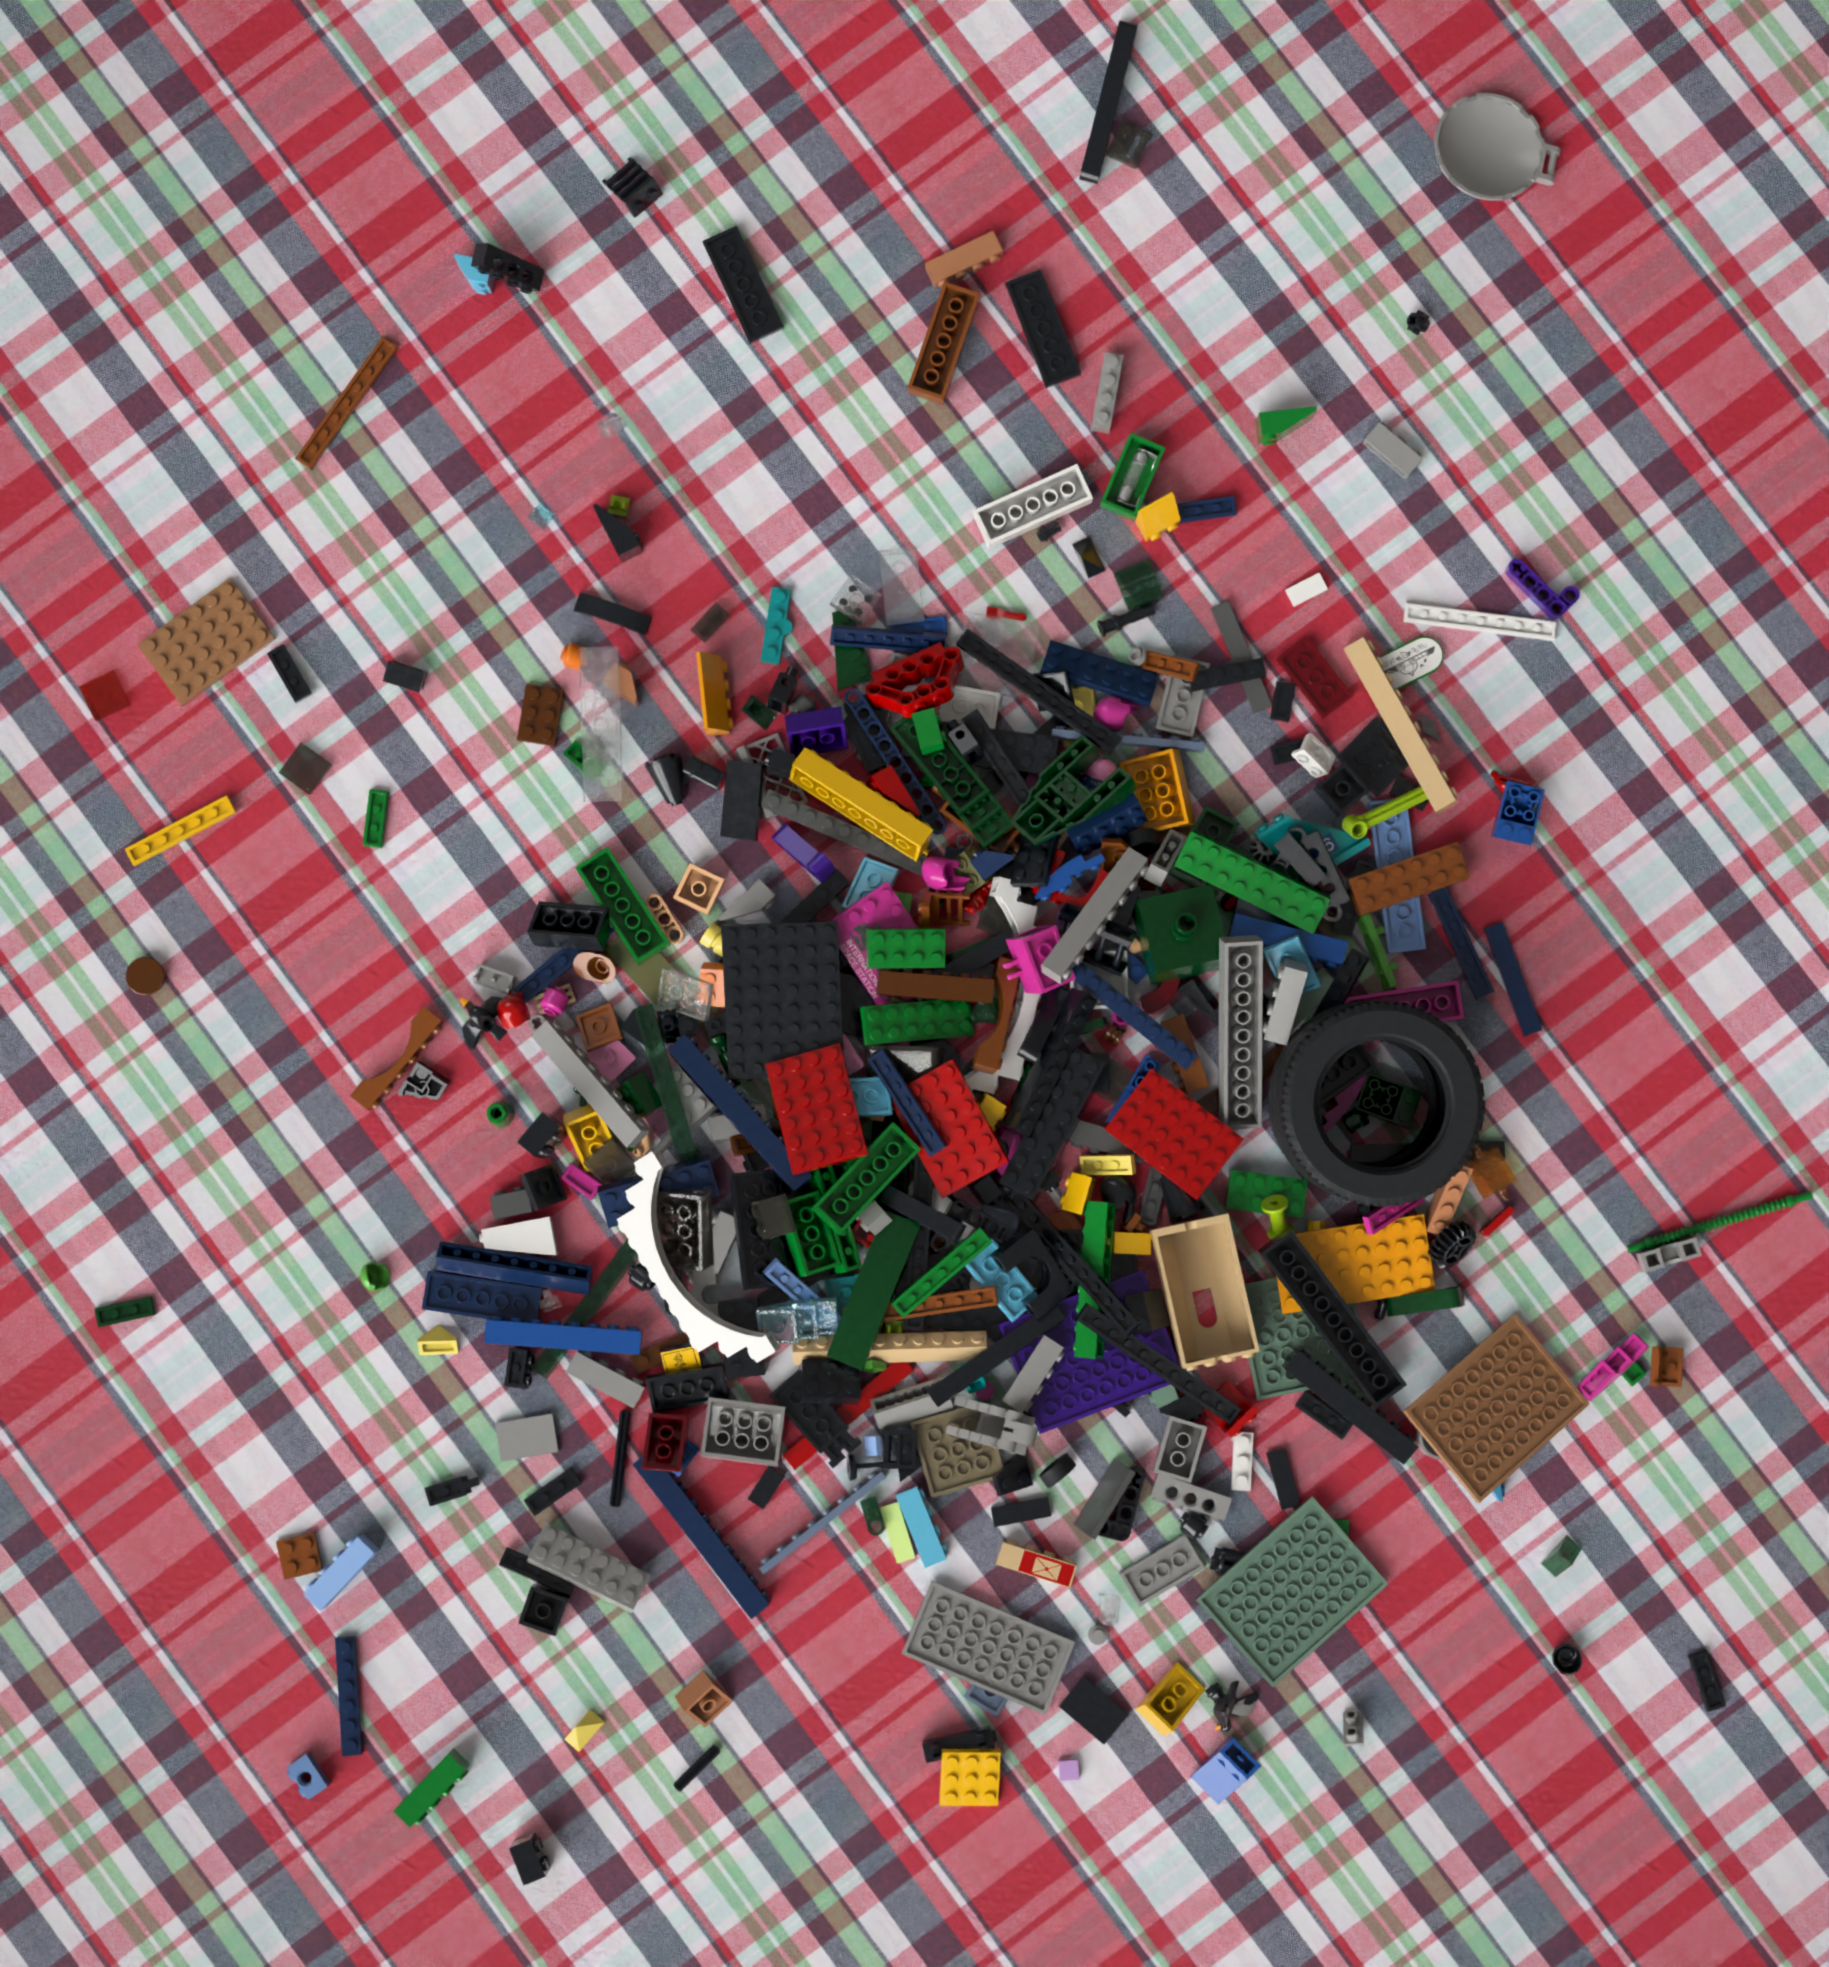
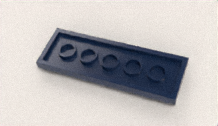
(1101, 673)
(480, 1297)

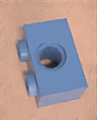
(308, 1764)

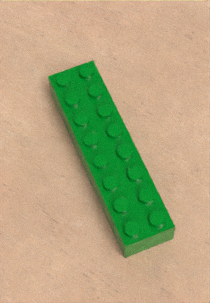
(1252, 881)

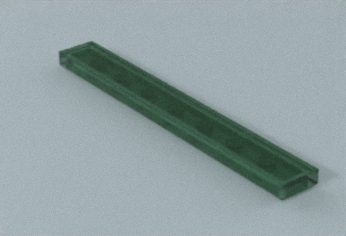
(664, 1079)

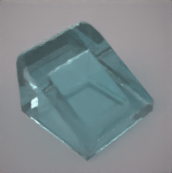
(541, 516)

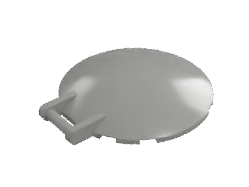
(1492, 148)

